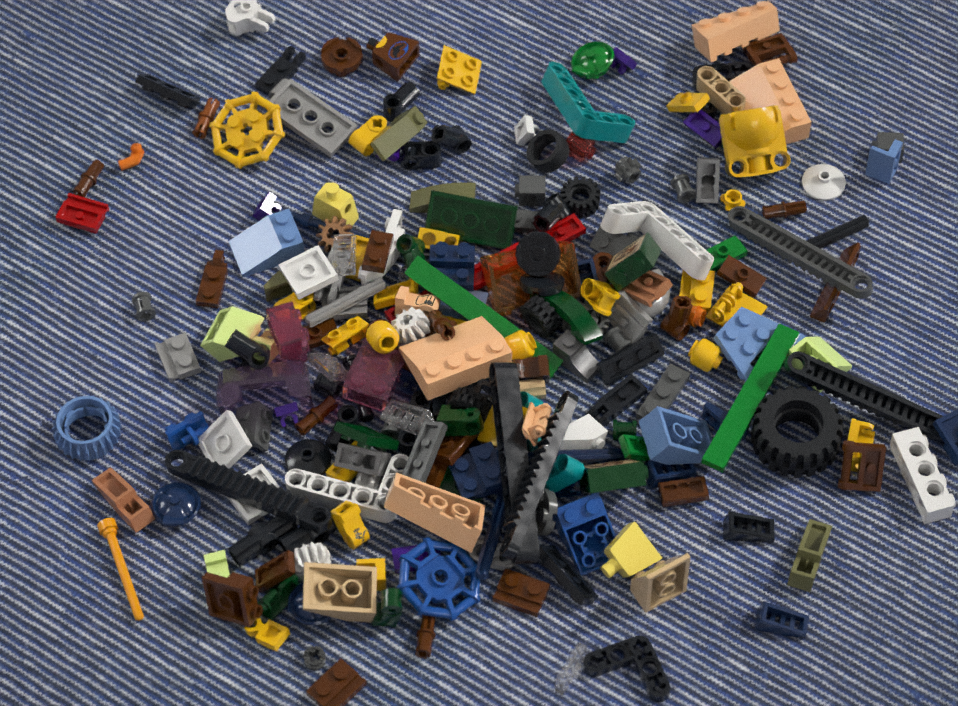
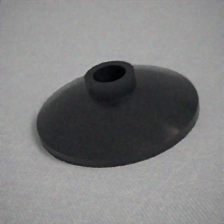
(317, 463)

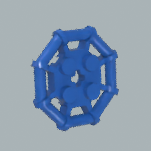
(434, 590)

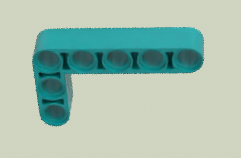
(578, 111)
(565, 468)

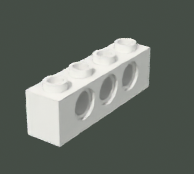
(930, 507)

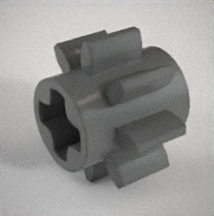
(627, 170)

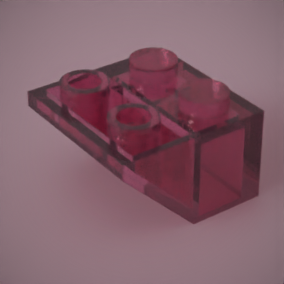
(288, 332)

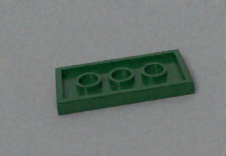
(472, 218)

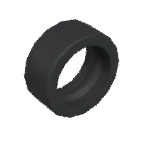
(558, 156)

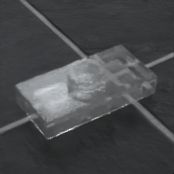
(328, 366)
(571, 669)

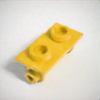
(337, 339)

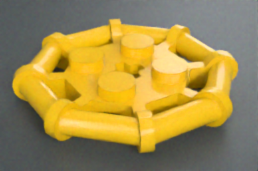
(238, 122)

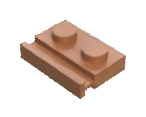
(648, 288)

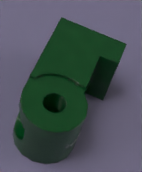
(461, 421)
(389, 608)

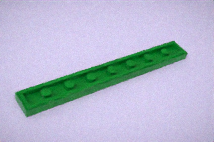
(468, 305)
(748, 399)

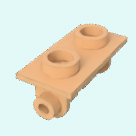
(536, 422)

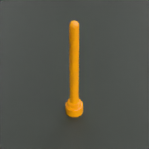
(108, 529)

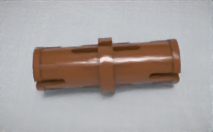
(205, 117)

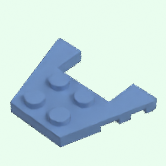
(745, 339)

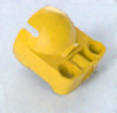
(753, 140)

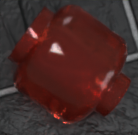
(580, 147)

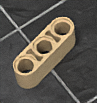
(721, 92)

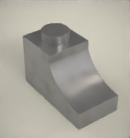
(707, 180)
(576, 356)
(362, 459)

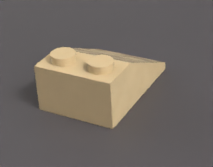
(661, 582)
(340, 591)

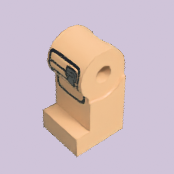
(406, 300)

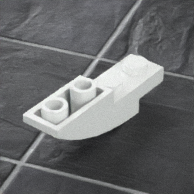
(392, 225)

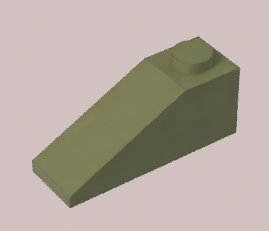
(398, 132)

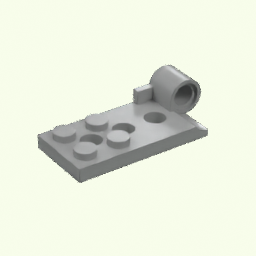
(291, 92)

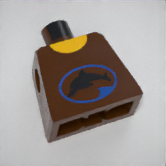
(394, 54)

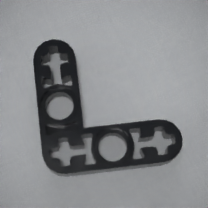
(737, 67)
(631, 656)

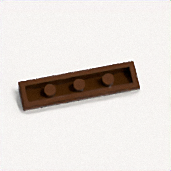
(830, 294)

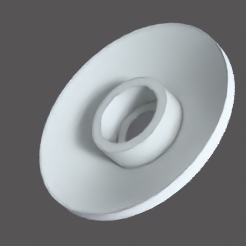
(820, 188)

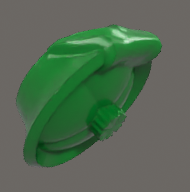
(592, 60)

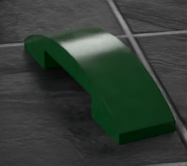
(582, 323)

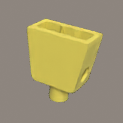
(336, 202)
(629, 552)

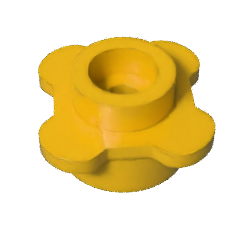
(732, 195)

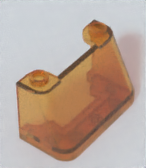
(503, 277)

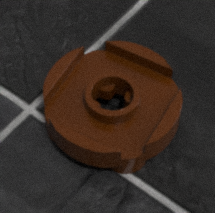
(344, 65)

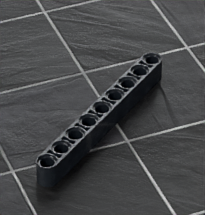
(512, 448)

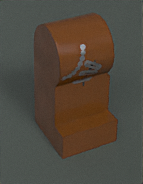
(533, 367)

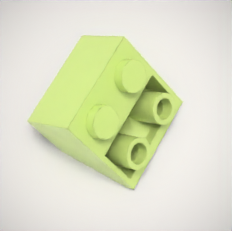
(224, 325)
(820, 350)

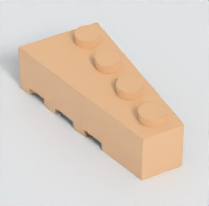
(735, 29)
(436, 510)

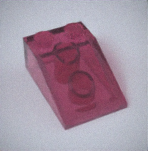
(373, 377)

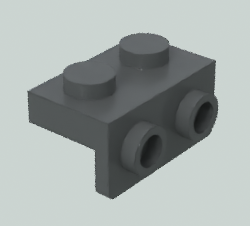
(610, 242)
(256, 423)

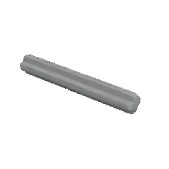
(345, 302)

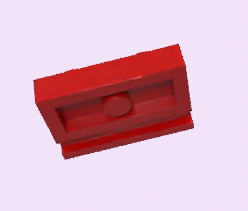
(82, 213)

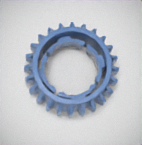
(83, 407)

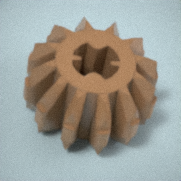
(336, 225)

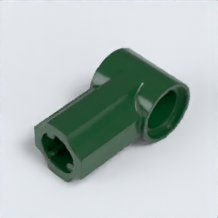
(410, 253)

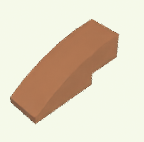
(123, 499)

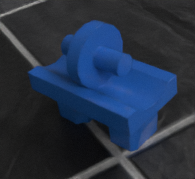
(186, 431)

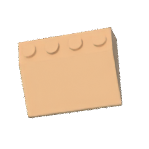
(770, 85)
(457, 362)

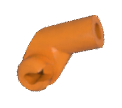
(134, 158)

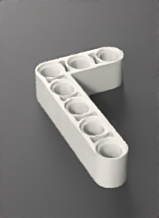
(666, 233)
(354, 493)

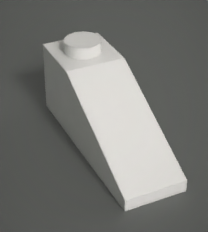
(584, 434)

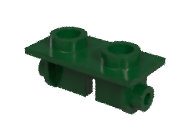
(277, 598)

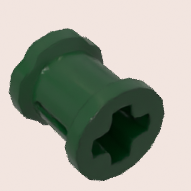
(627, 428)

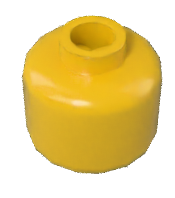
(382, 337)
(521, 344)
(705, 355)

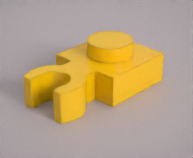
(269, 635)

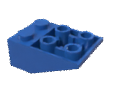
(585, 531)

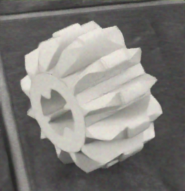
(411, 325)
(310, 553)

